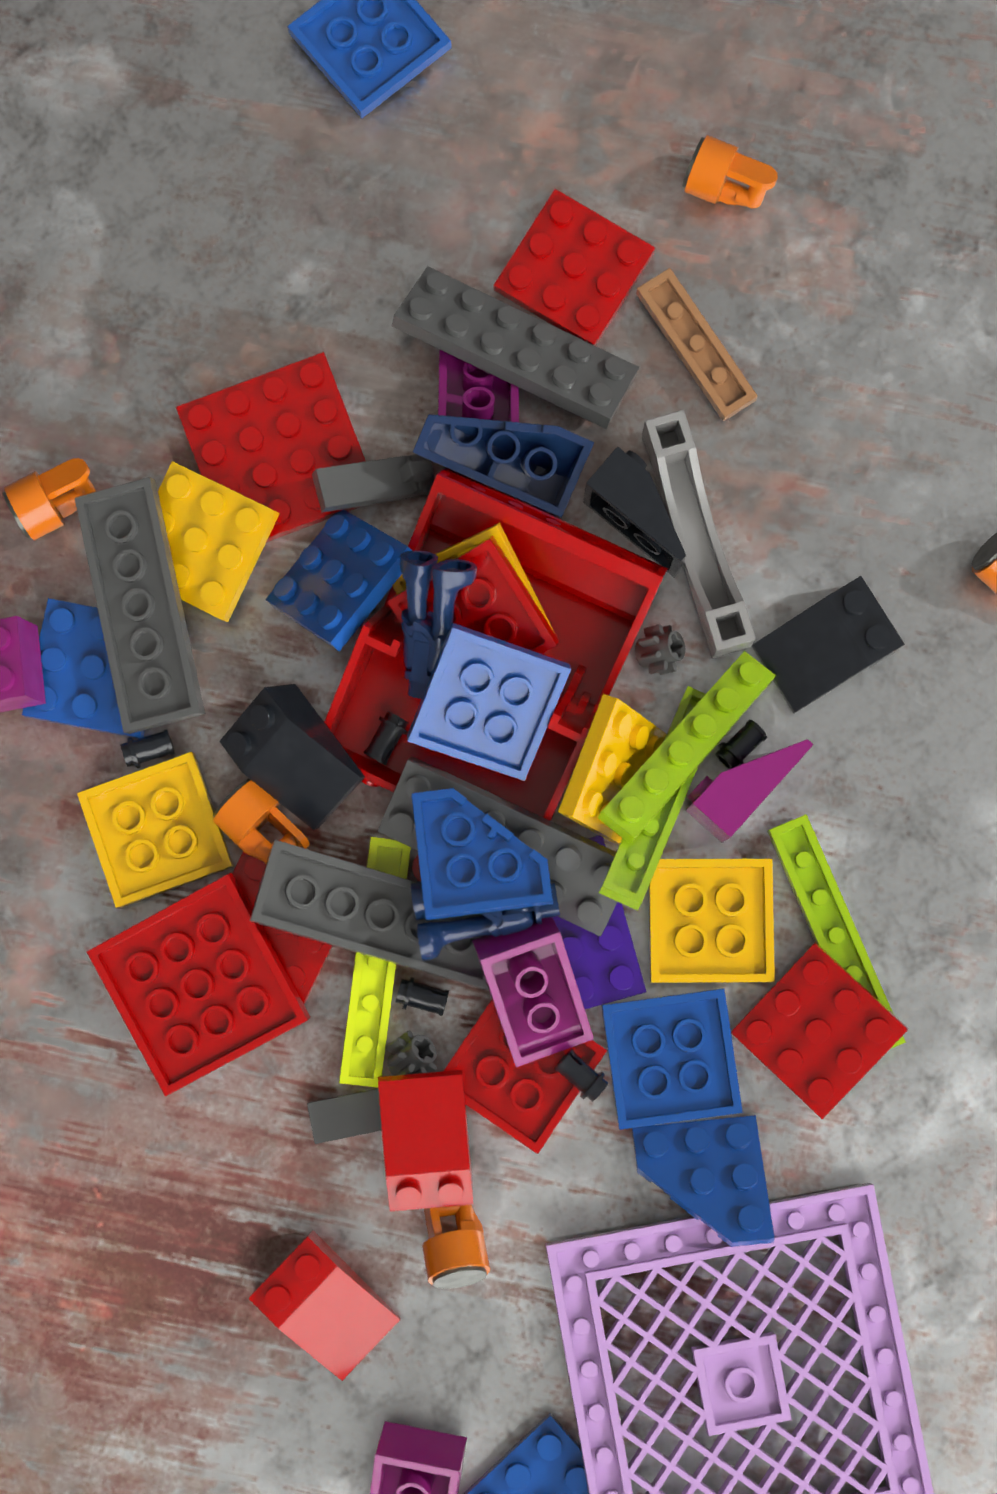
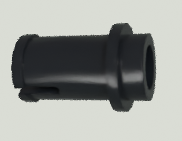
(386, 737)
(740, 745)
(147, 748)
(421, 996)
(581, 1075)

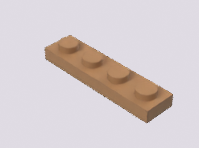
(696, 344)

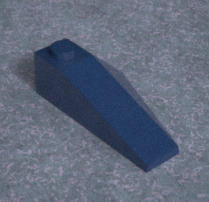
(516, 458)

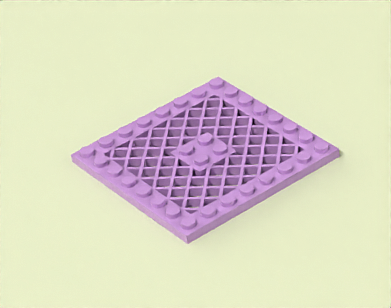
(743, 1376)

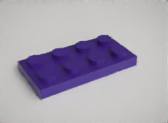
(603, 965)

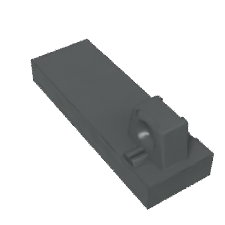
(373, 482)
(345, 1116)

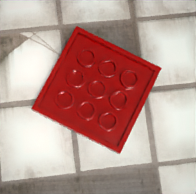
(272, 437)
(198, 984)

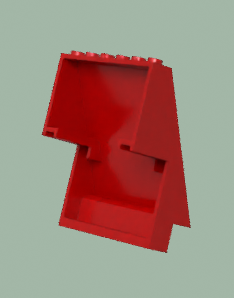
(591, 597)

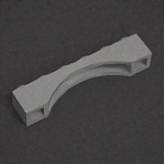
(705, 565)

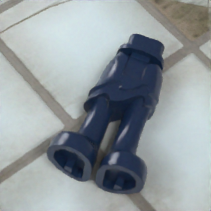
(426, 631)
(435, 935)

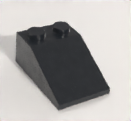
(629, 502)
(828, 644)
(292, 754)

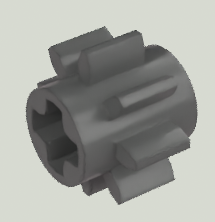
(660, 649)
(411, 1055)

